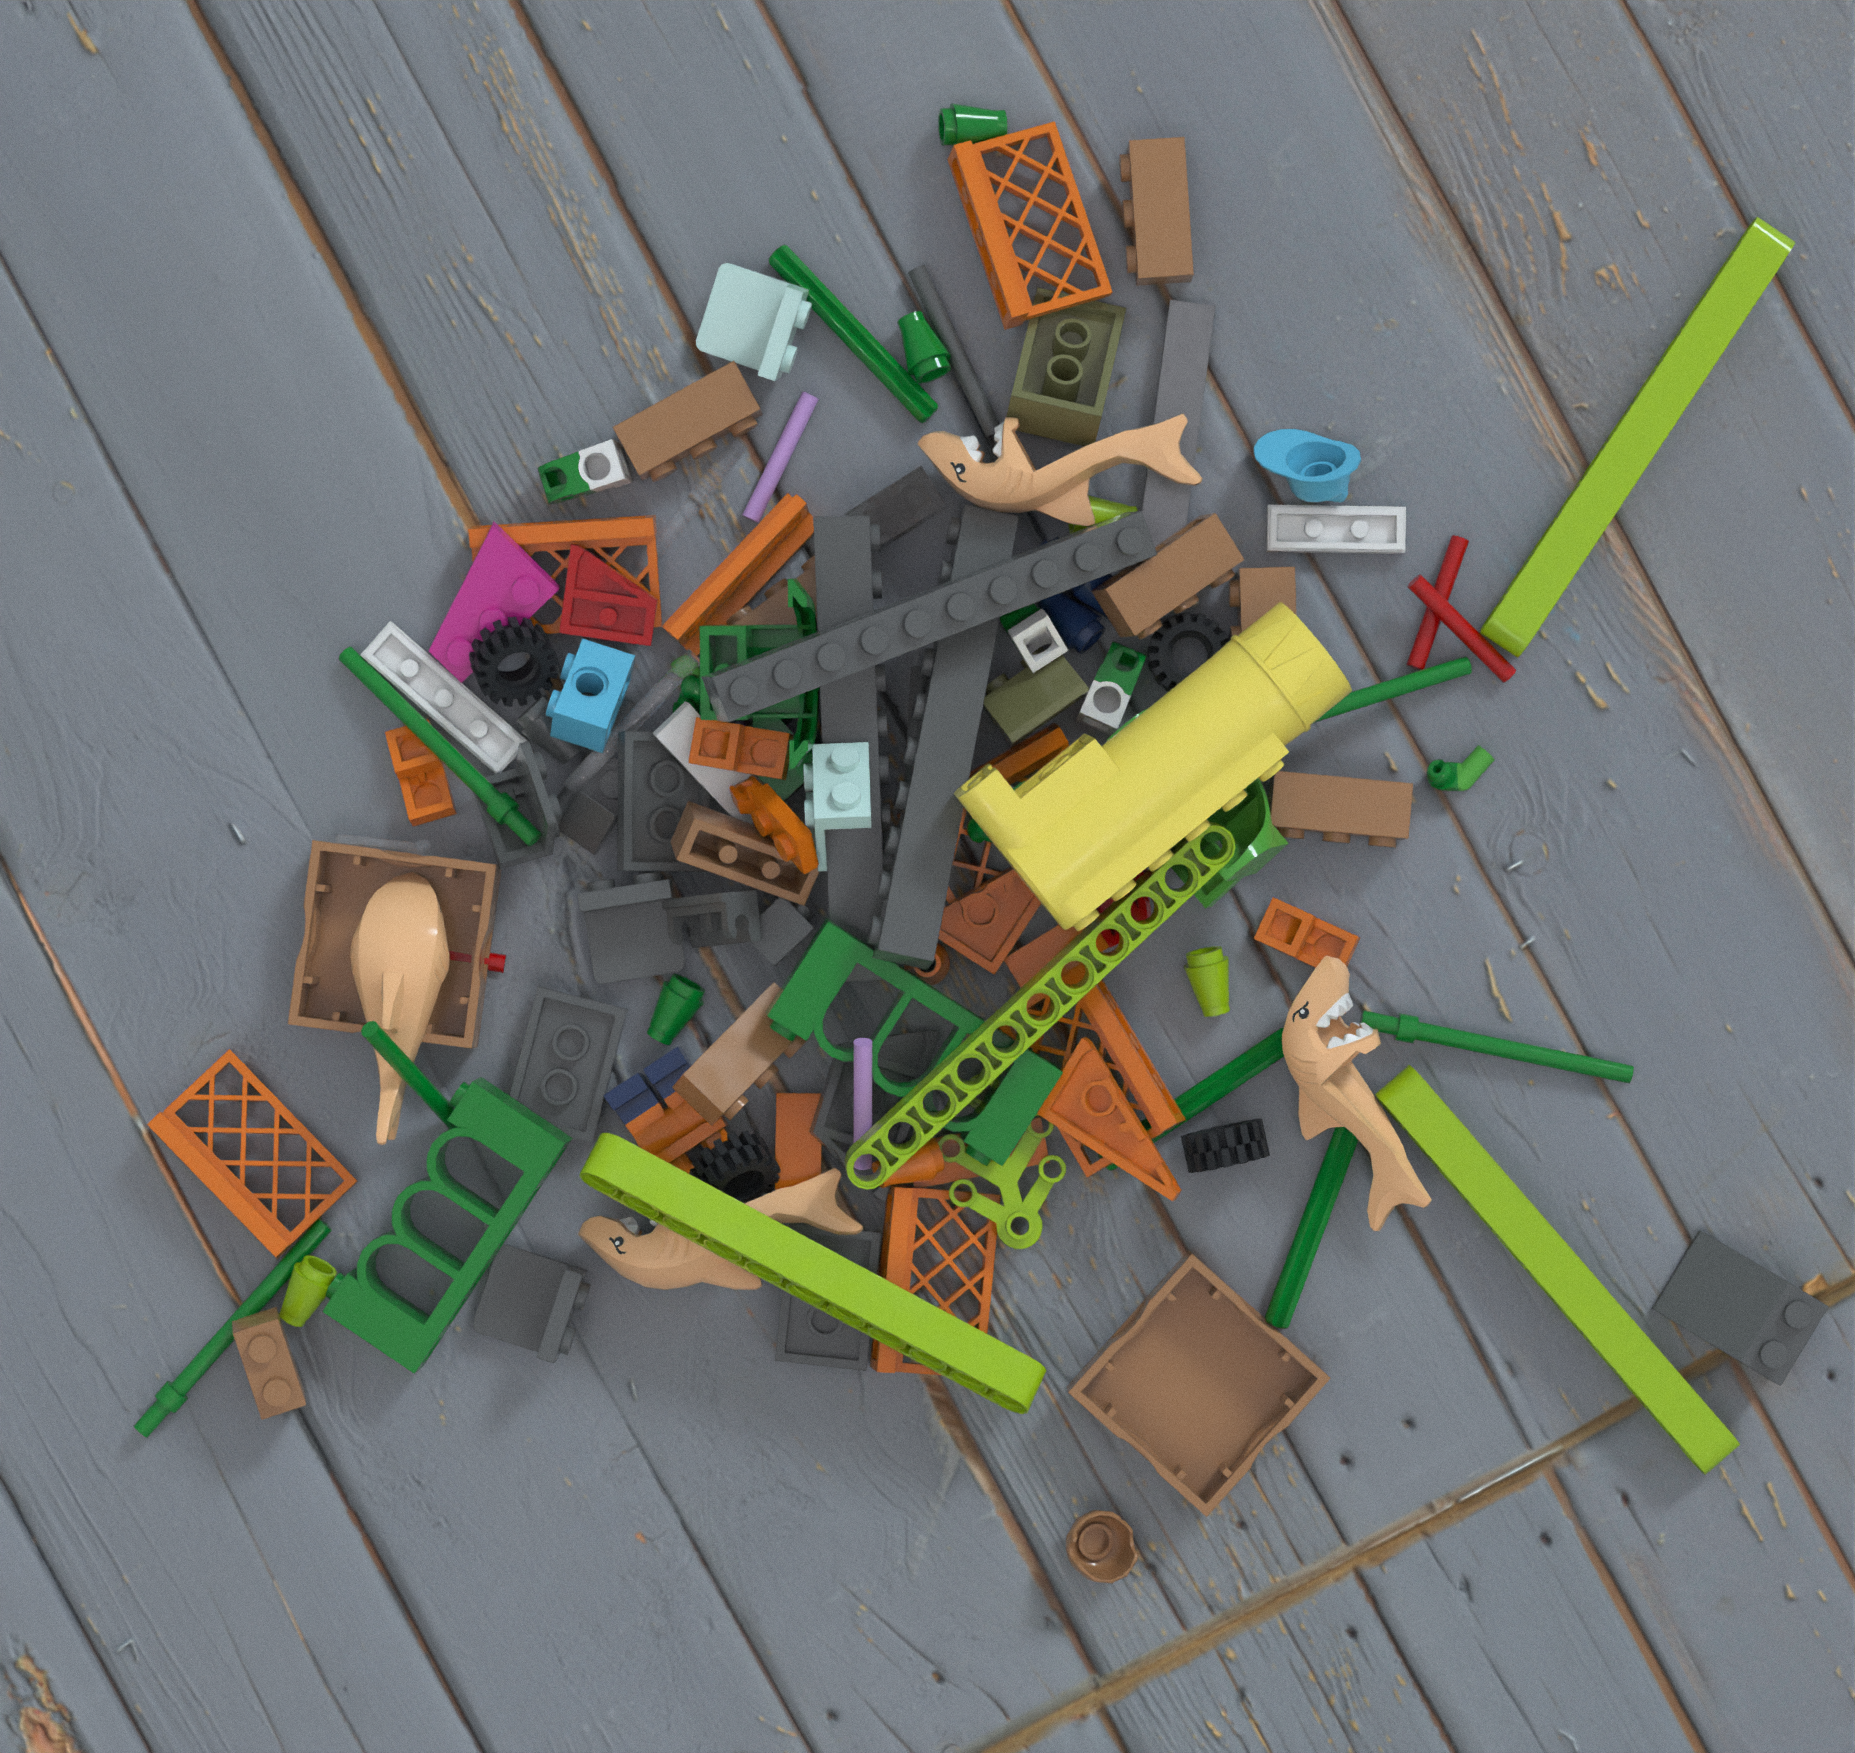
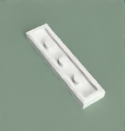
(444, 698)

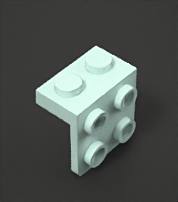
(753, 320)
(839, 791)

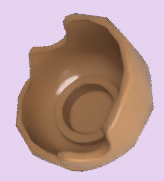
(1101, 1547)

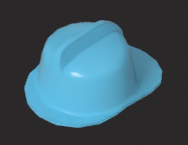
(1312, 464)

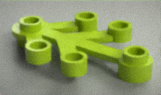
(1006, 1179)

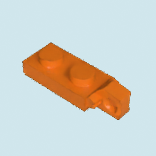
(778, 821)

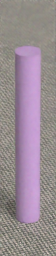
(780, 457)
(862, 1095)

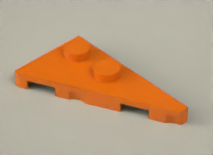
(989, 920)
(1097, 1113)

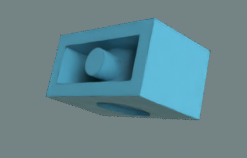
(584, 718)

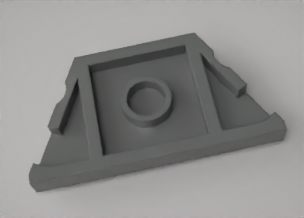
(899, 1059)

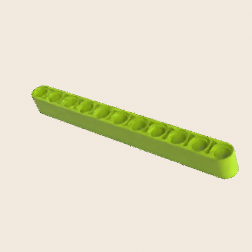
(1637, 437)
(1030, 1027)
(1557, 1269)
(812, 1273)

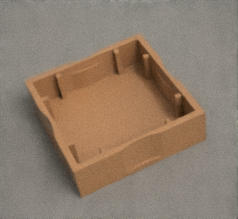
(336, 895)
(1197, 1382)

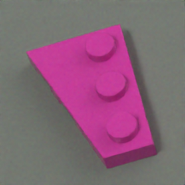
(497, 586)

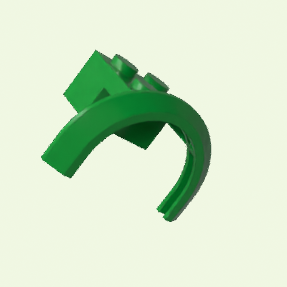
(731, 644)

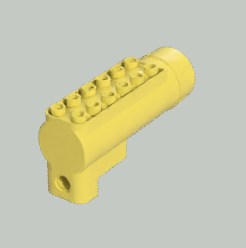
(1119, 807)

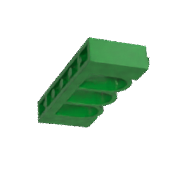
(819, 975)
(386, 1318)

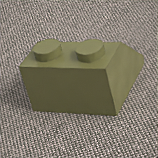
(1032, 699)

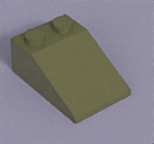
(1066, 370)

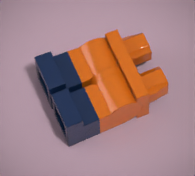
(662, 1130)

